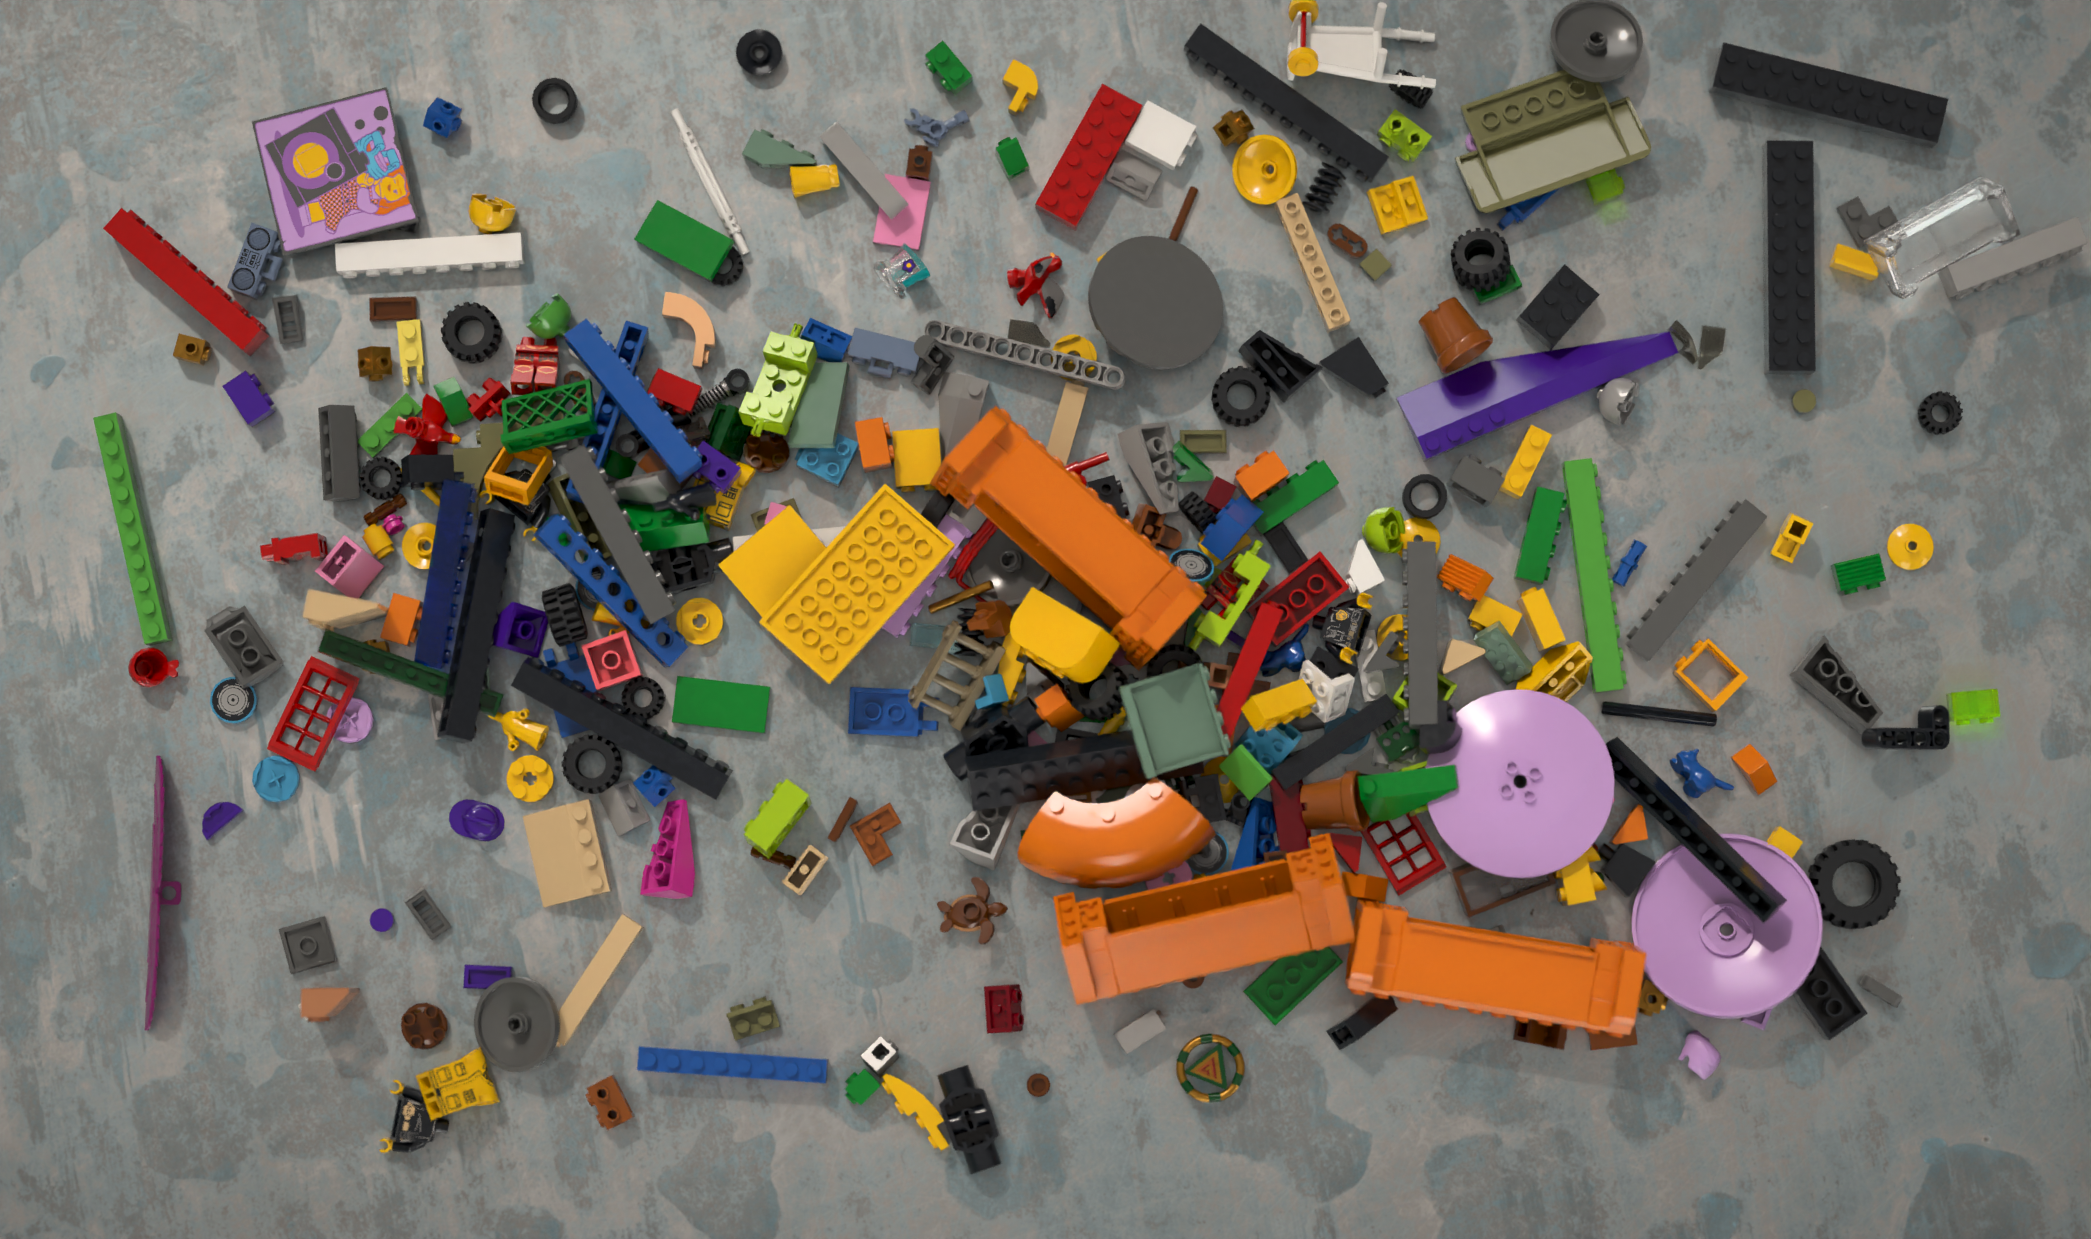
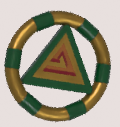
(1210, 1068)

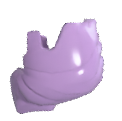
(1702, 1054)

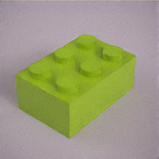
(777, 818)

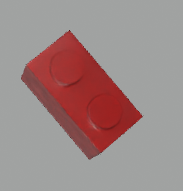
(675, 392)

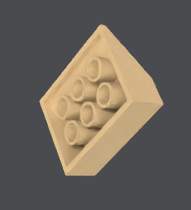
(338, 611)
(567, 853)

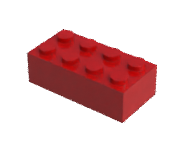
(1303, 595)

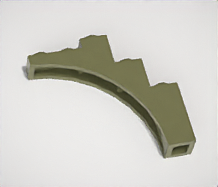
(476, 461)

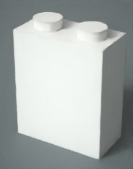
(1161, 136)

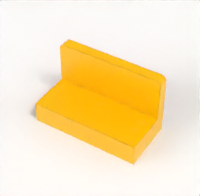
(1854, 262)

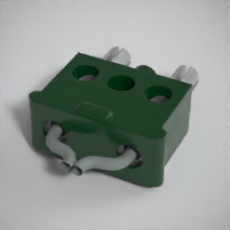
(1399, 747)

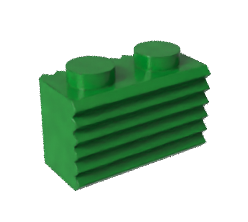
(1857, 573)

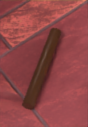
(1184, 211)

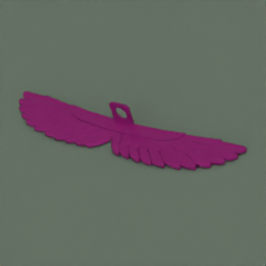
(156, 889)

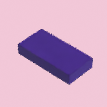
(483, 976)

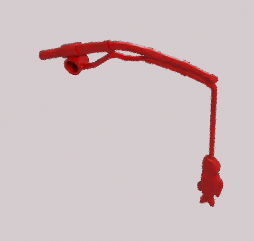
(988, 528)

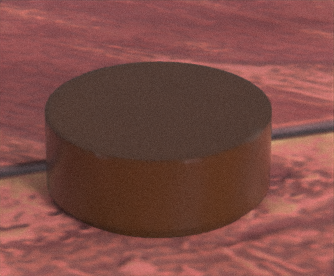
(1038, 1085)

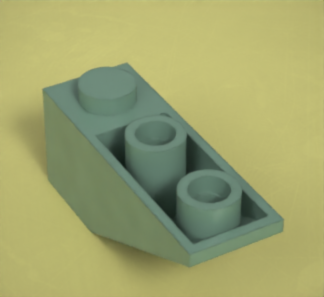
(771, 153)

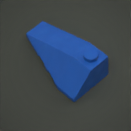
(1256, 835)

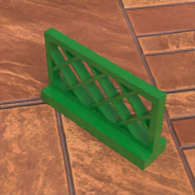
(549, 431)

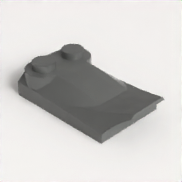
(242, 645)

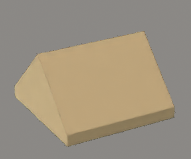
(1458, 654)

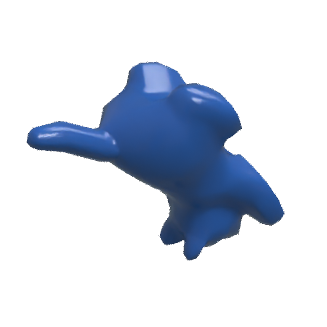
(1287, 656)
(1697, 778)

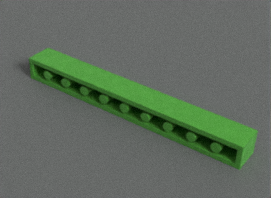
(132, 529)
(1592, 575)

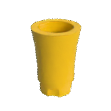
(813, 179)

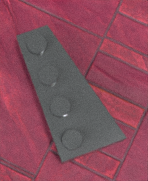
(1835, 686)

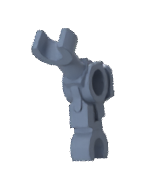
(935, 128)

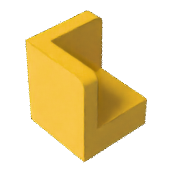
(1784, 841)

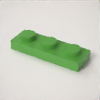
(382, 432)

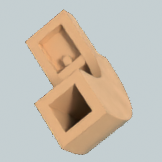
(687, 310)

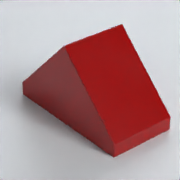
(1348, 849)

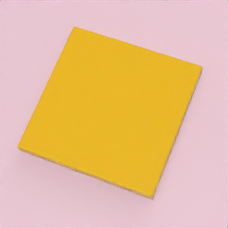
(773, 559)

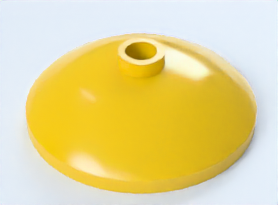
(1252, 169)

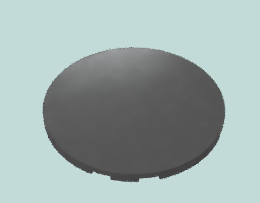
(1155, 302)

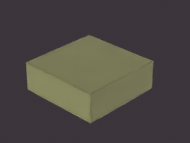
(1375, 265)

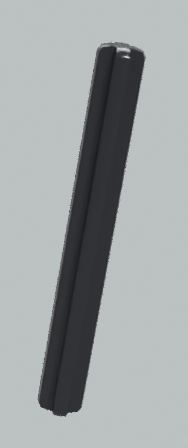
(1660, 714)

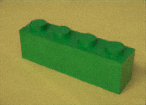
(1294, 496)
(1539, 536)

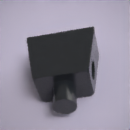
(1624, 867)

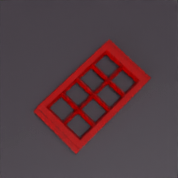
(293, 753)
(1419, 874)

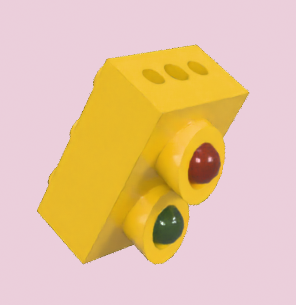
(1578, 880)

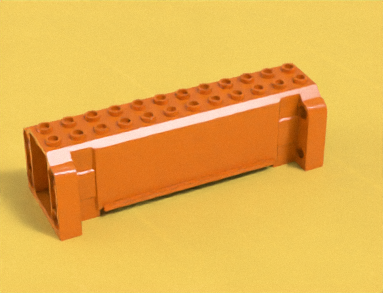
(1070, 533)
(1204, 924)
(1494, 971)

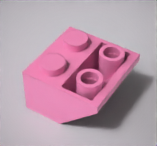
(349, 568)

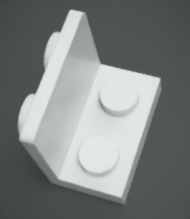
(1330, 694)

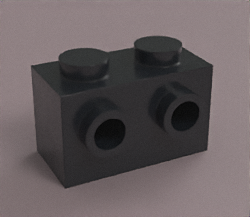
(426, 471)
(1109, 492)
(1330, 665)

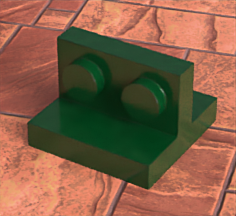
(728, 431)

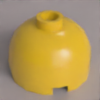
(490, 214)

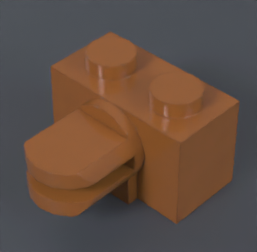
(1150, 523)

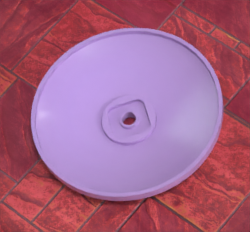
(1530, 827)
(1719, 975)

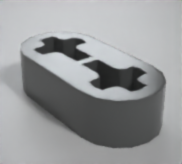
(1880, 991)

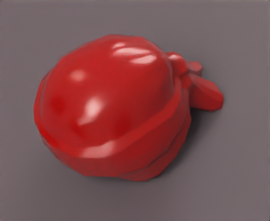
(151, 667)

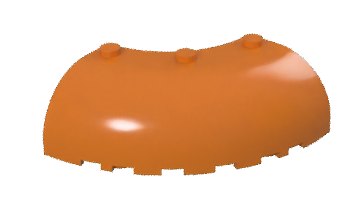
(1114, 840)

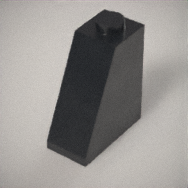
(1356, 369)
(1361, 1021)

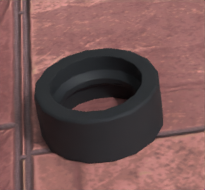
(552, 83)
(1437, 484)

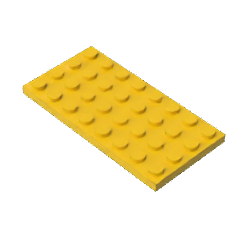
(857, 584)

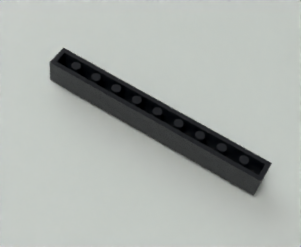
(1285, 103)
(476, 626)
(621, 727)
(1693, 832)

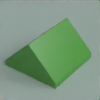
(1245, 772)

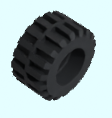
(1485, 275)
(466, 313)
(1240, 376)
(564, 614)
(1171, 653)
(1105, 705)
(571, 764)

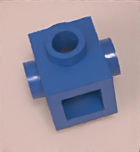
(443, 117)
(654, 785)

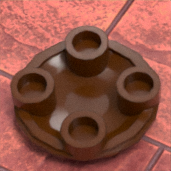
(766, 452)
(424, 1026)

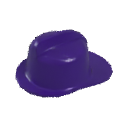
(476, 820)

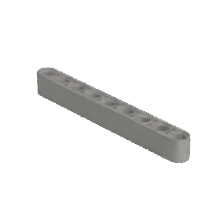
(1035, 359)

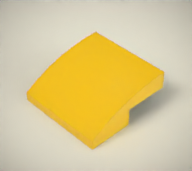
(1397, 205)

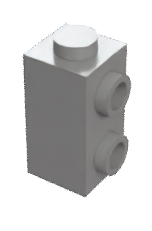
(1141, 1030)

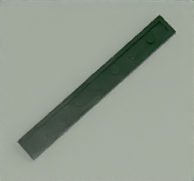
(397, 668)

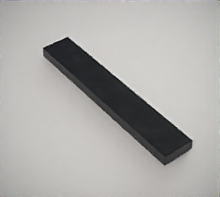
(1335, 742)

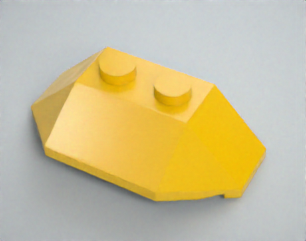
(1559, 672)

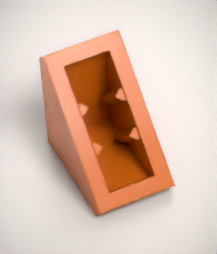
(1754, 768)
(1632, 828)
(1364, 886)

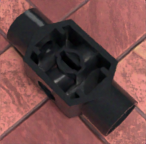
(690, 565)
(993, 732)
(969, 1119)

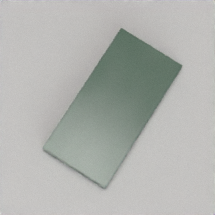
(820, 407)

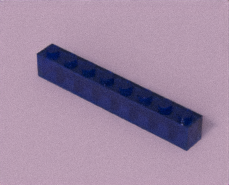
(444, 573)

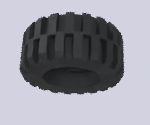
(1884, 878)

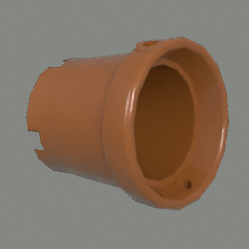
(1454, 335)
(1334, 804)

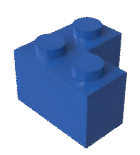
(1232, 525)

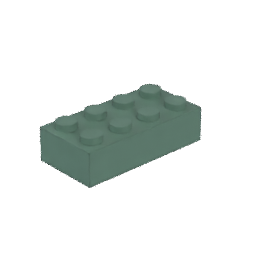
(1503, 652)

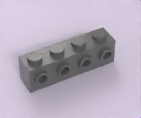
(339, 452)

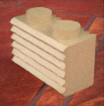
(805, 870)

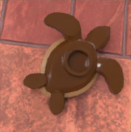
(972, 912)

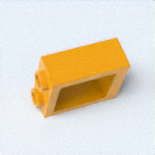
(514, 489)
(1738, 679)

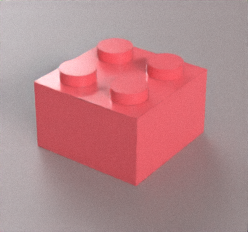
(612, 660)

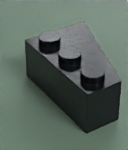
(1282, 367)

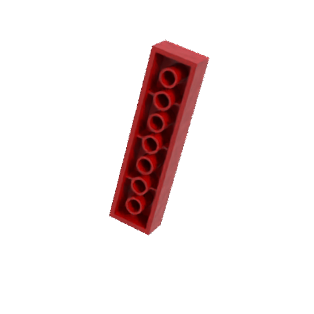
(181, 276)

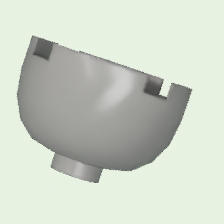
(1617, 399)

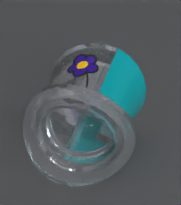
(901, 270)

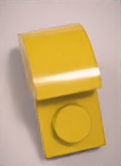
(1024, 82)
(1791, 536)

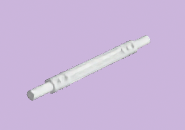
(709, 181)

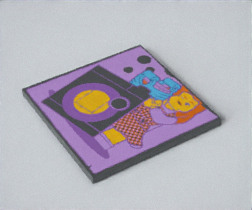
(335, 171)

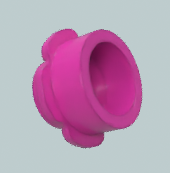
(393, 524)

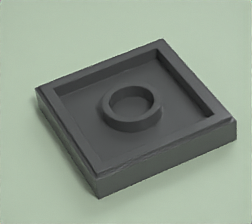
(307, 945)

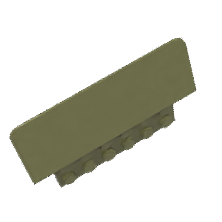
(1546, 139)

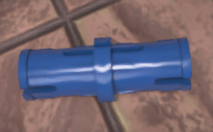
(1629, 563)

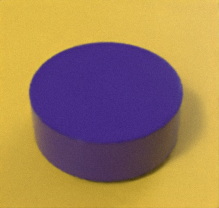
(381, 920)

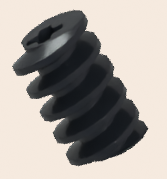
(1323, 189)
(965, 617)

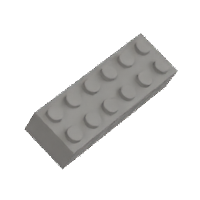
(2014, 257)

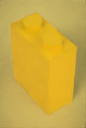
(916, 458)
(1540, 618)

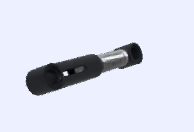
(721, 391)

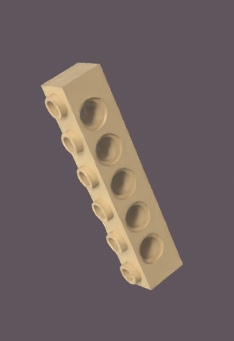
(1312, 262)

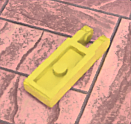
(411, 349)

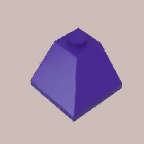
(520, 629)

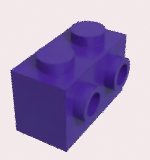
(248, 398)
(716, 469)

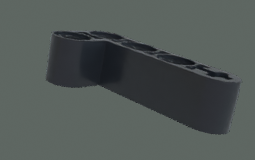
(1931, 734)

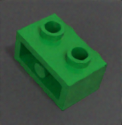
(948, 67)

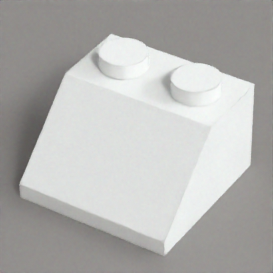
(1362, 570)

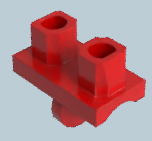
(490, 401)

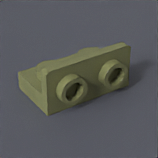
(753, 1019)

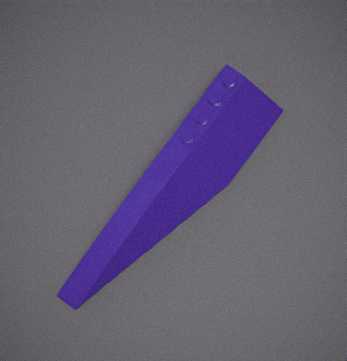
(1517, 387)

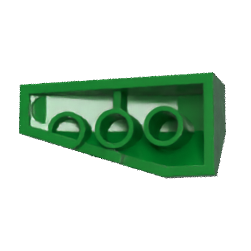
(1397, 793)

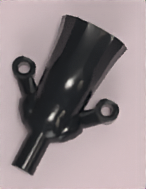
(688, 500)

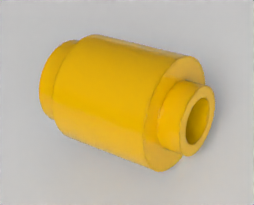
(378, 541)

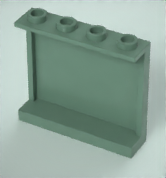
(1174, 719)

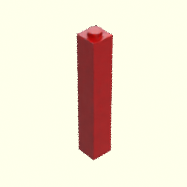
(1248, 664)

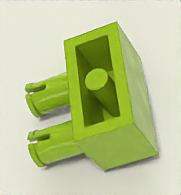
(1403, 136)

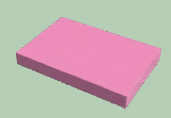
(908, 224)

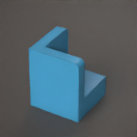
(995, 692)

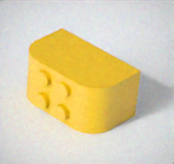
(1061, 638)

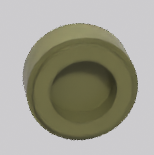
(1803, 401)

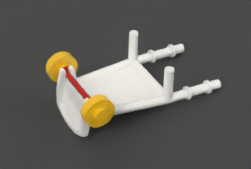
(1345, 49)

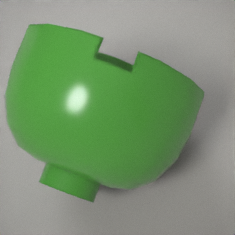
(551, 319)

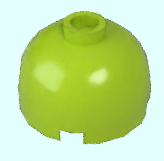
(1383, 530)

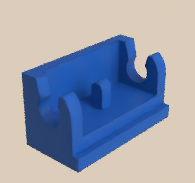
(828, 341)

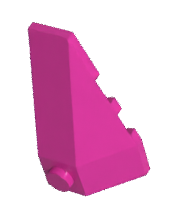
(672, 863)

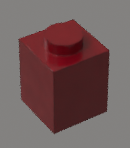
(1219, 494)

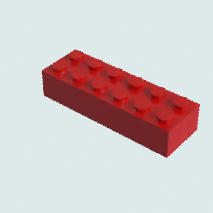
(1088, 157)

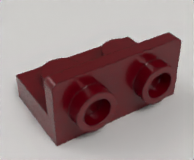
(1003, 1008)

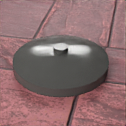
(1596, 40)
(1009, 570)
(516, 1024)

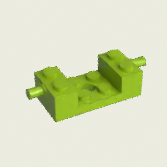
(788, 363)
(1248, 569)

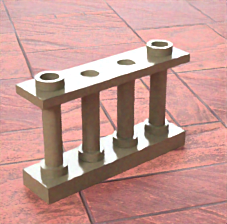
(968, 694)

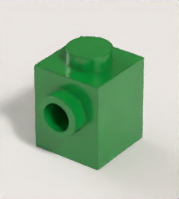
(861, 1086)

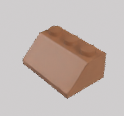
(322, 1003)

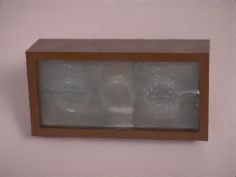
(1483, 891)

